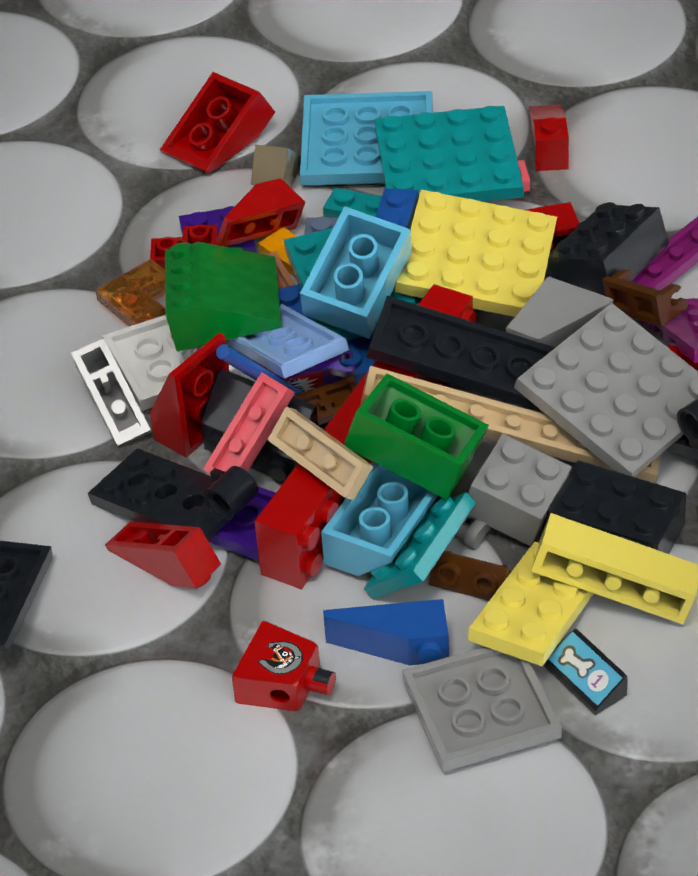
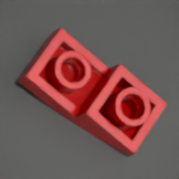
(191, 234)

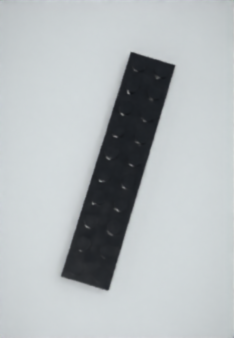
(462, 353)

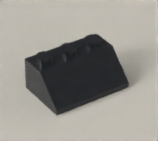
(222, 407)

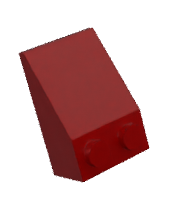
(218, 124)
(184, 399)

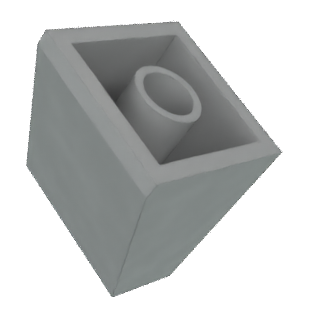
(556, 312)

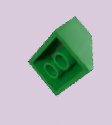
(415, 435)

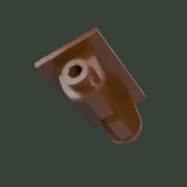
(468, 575)

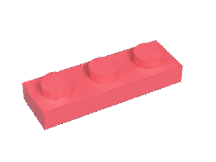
(251, 425)

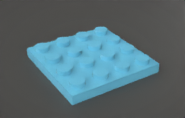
(342, 138)

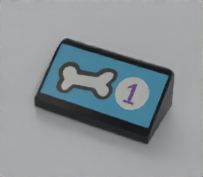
(587, 672)

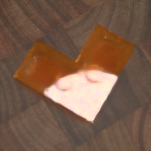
(132, 294)

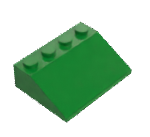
(219, 291)

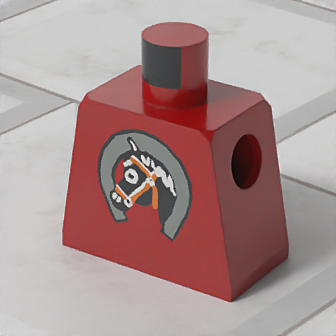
(280, 670)

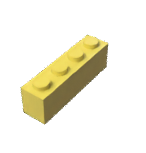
(616, 568)

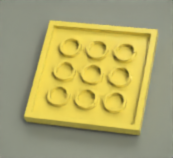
(477, 250)

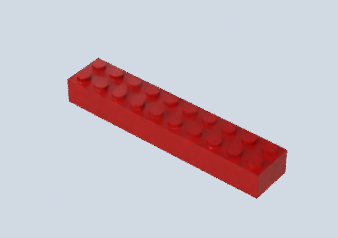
(301, 508)

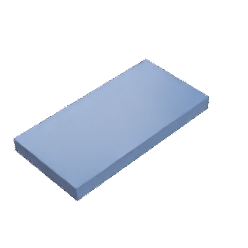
(293, 346)

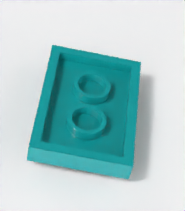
(422, 547)

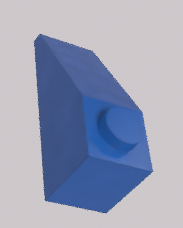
(397, 632)

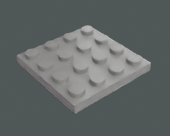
(613, 390)

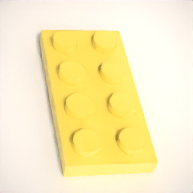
(528, 613)

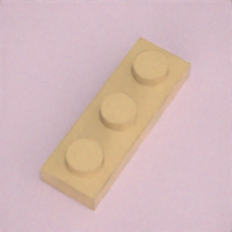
(320, 453)

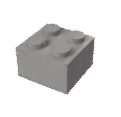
(517, 489)

